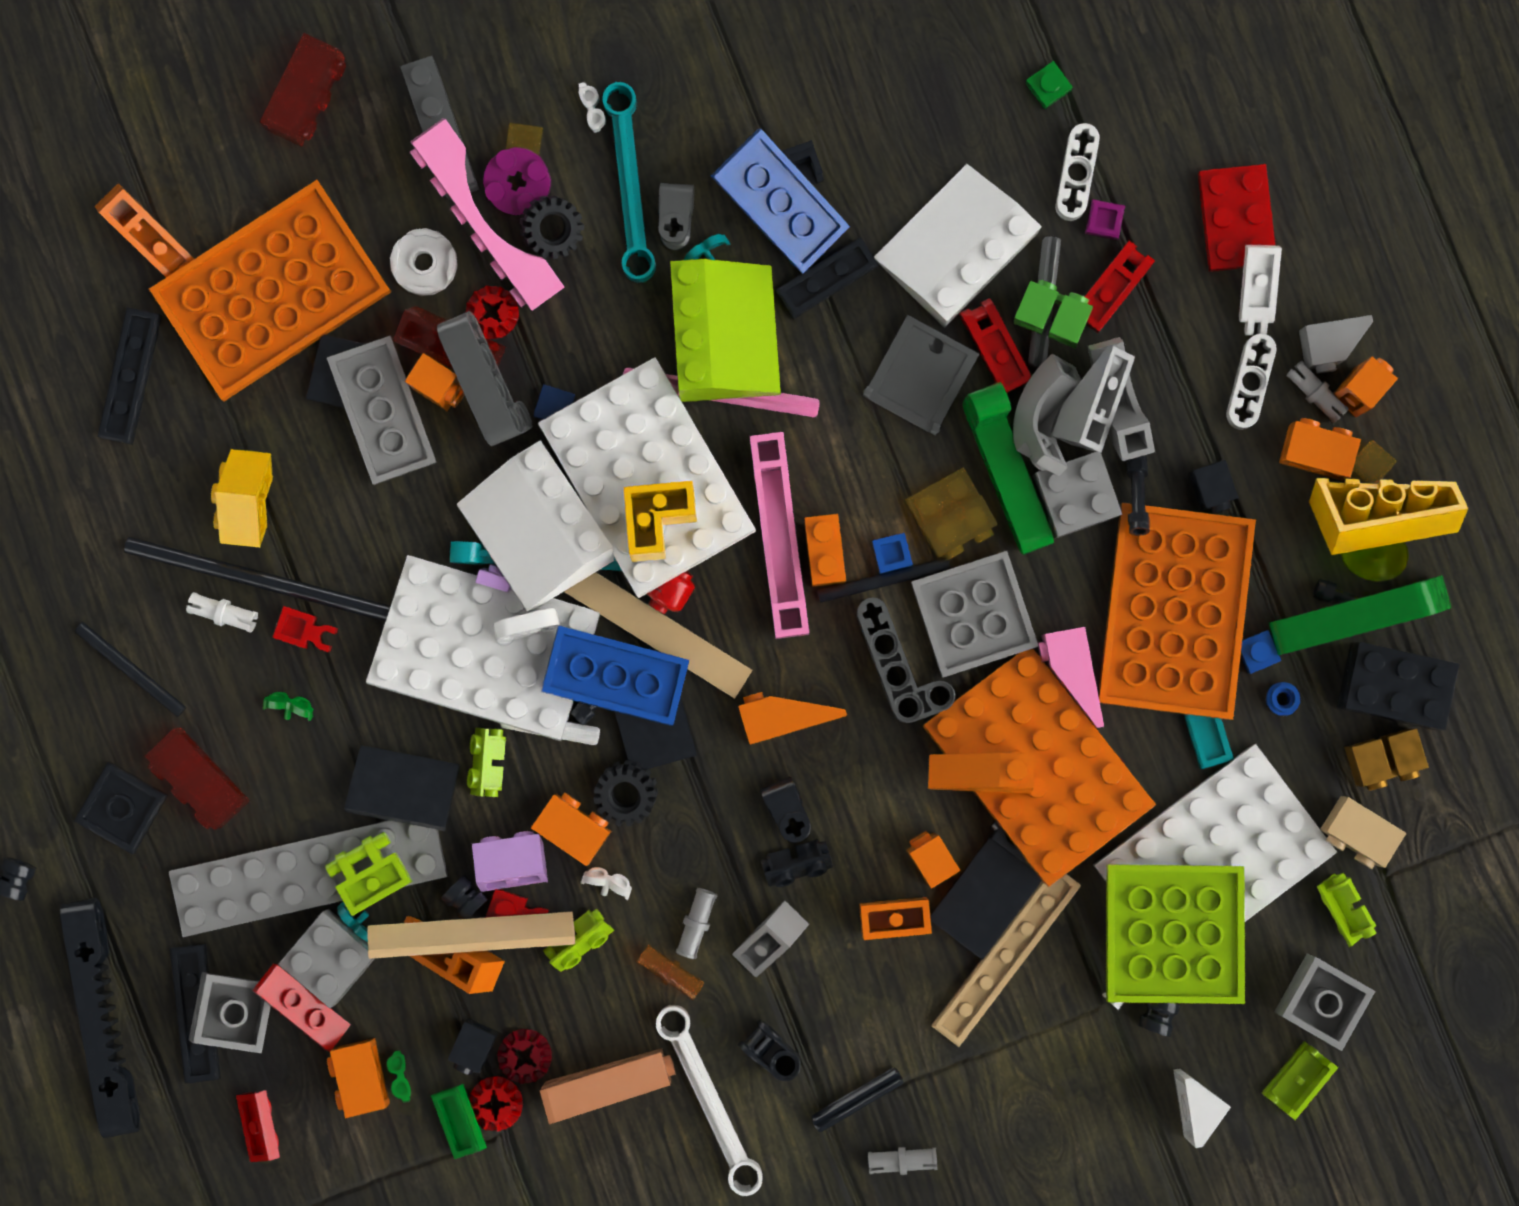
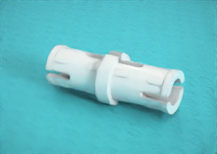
(222, 612)

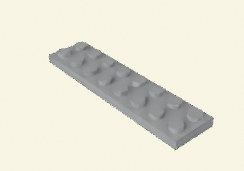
(292, 876)

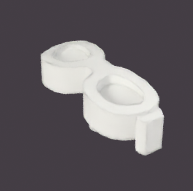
(590, 98)
(600, 877)

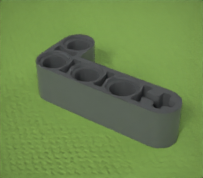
(482, 381)
(897, 658)

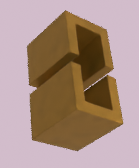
(1385, 758)

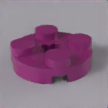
(507, 164)

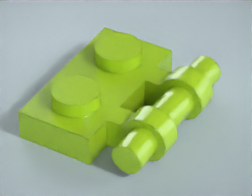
(373, 883)

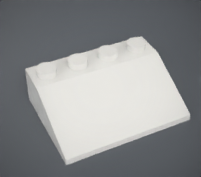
(957, 244)
(536, 527)

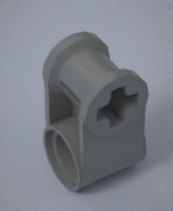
(675, 209)

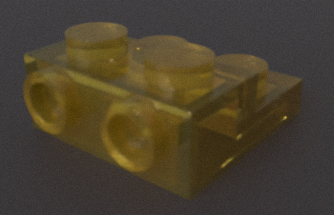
(952, 514)

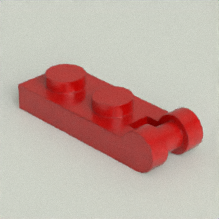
(1115, 285)
(996, 346)

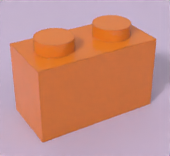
(435, 383)
(1365, 385)
(1320, 449)
(825, 550)
(571, 828)
(932, 858)
(895, 918)
(358, 1078)

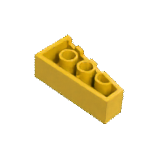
(1386, 513)

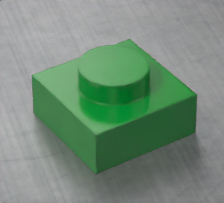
(1049, 85)

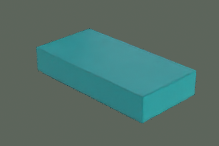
(1208, 740)

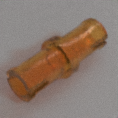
(670, 972)

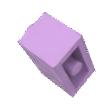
(509, 861)

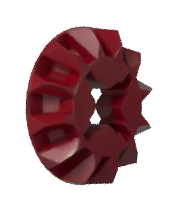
(540, 1055)

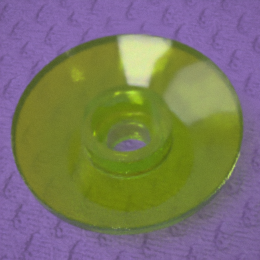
(1387, 563)

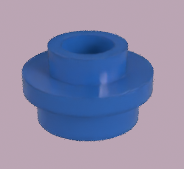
(1291, 693)

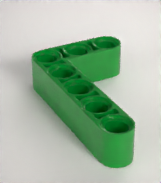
(987, 418)
(1360, 615)

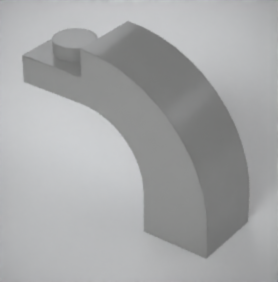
(1039, 411)
(1130, 428)

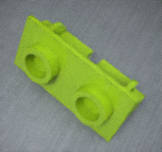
(482, 774)
(1338, 895)
(591, 933)

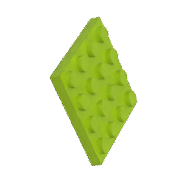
(1175, 934)

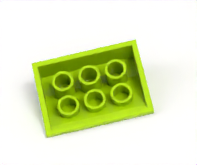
(724, 330)

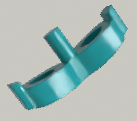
(708, 244)
(355, 924)

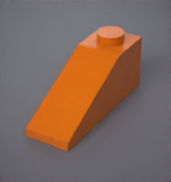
(143, 231)
(779, 716)
(982, 772)
(467, 970)

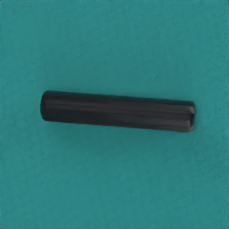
(857, 1099)

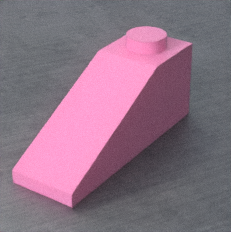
(1071, 663)

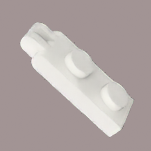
(1259, 287)

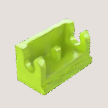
(1299, 1080)

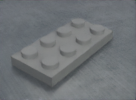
(381, 410)

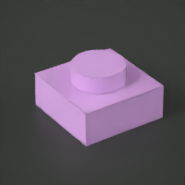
(493, 578)

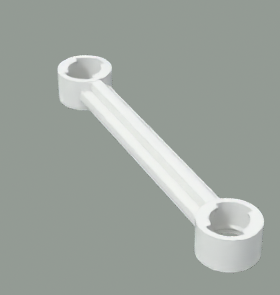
(709, 1101)

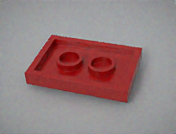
(1235, 213)

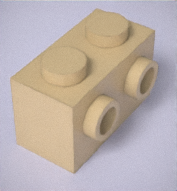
(1362, 832)

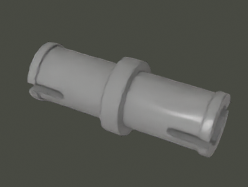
(1317, 392)
(696, 923)
(902, 1160)

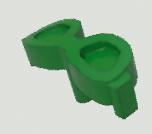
(297, 705)
(400, 1087)

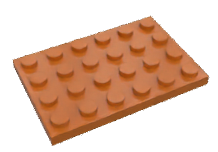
(270, 290)
(1177, 613)
(1080, 783)

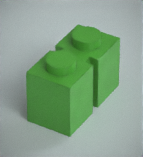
(1037, 307)

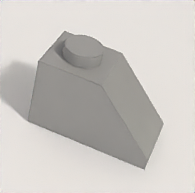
(1331, 342)
(770, 939)

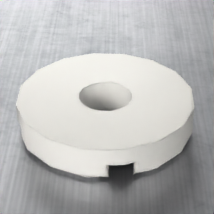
(417, 243)

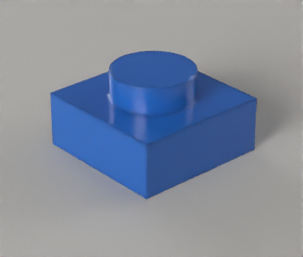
(892, 553)
(1259, 652)

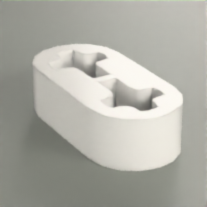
(526, 624)

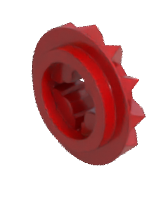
(507, 312)
(506, 1092)

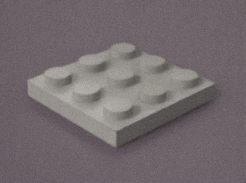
(974, 614)

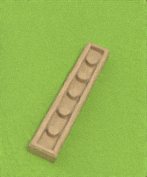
(661, 632)
(470, 935)
(1004, 959)

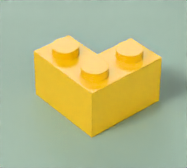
(242, 497)
(651, 508)

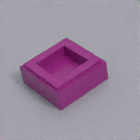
(1105, 219)

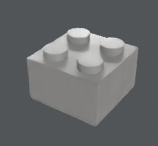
(1078, 496)
(328, 958)
(1324, 1001)
(229, 1014)

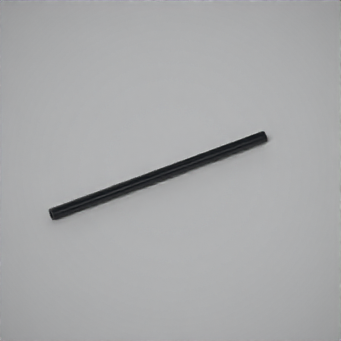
(257, 578)

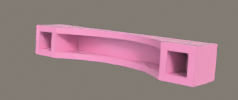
(445, 157)
(779, 535)

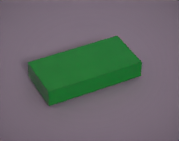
(458, 1121)

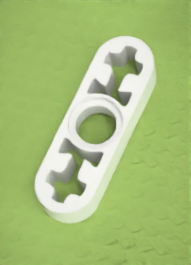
(1090, 150)
(1249, 355)

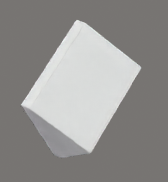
(1199, 1109)

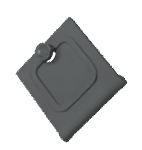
(921, 375)

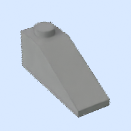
(1094, 401)

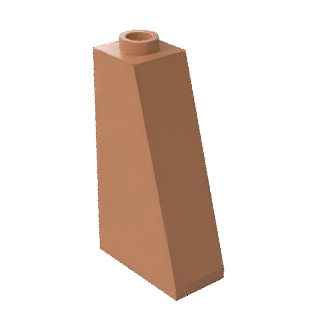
(606, 1085)

